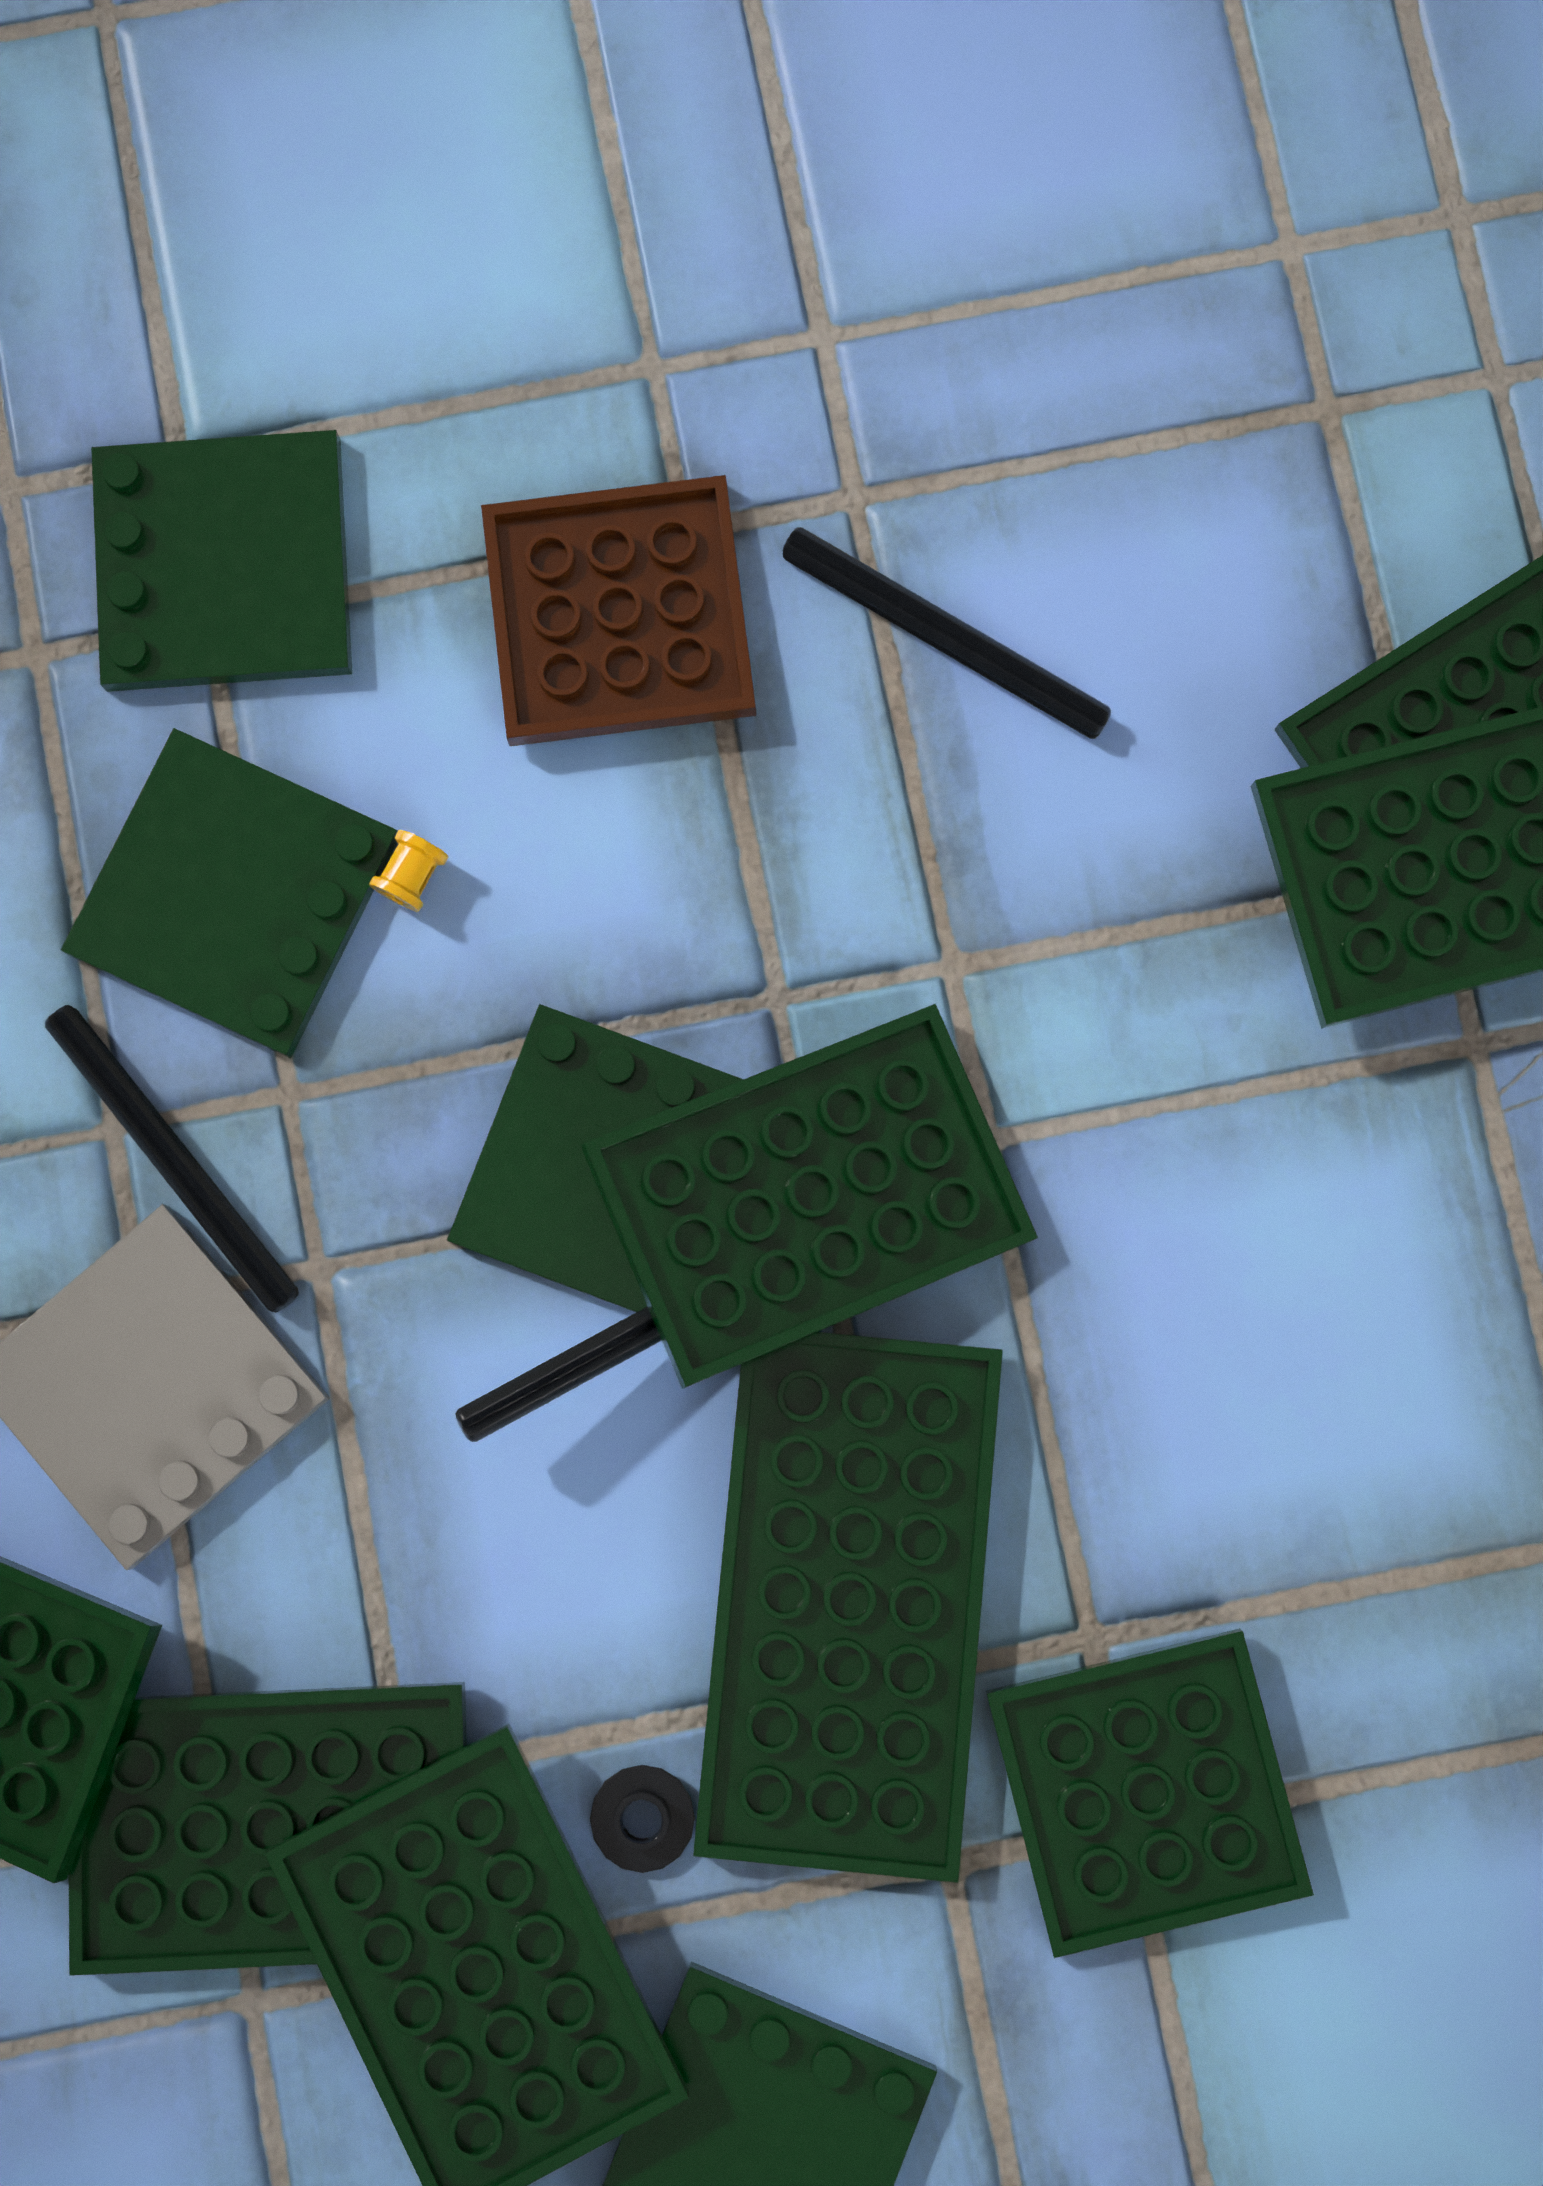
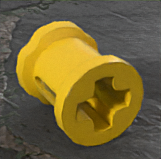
(408, 870)

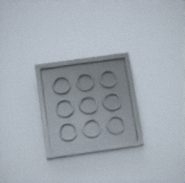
(150, 1387)

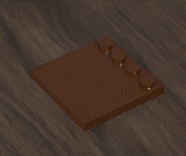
(617, 611)

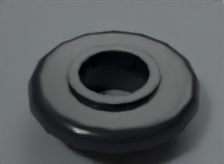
(646, 1784)

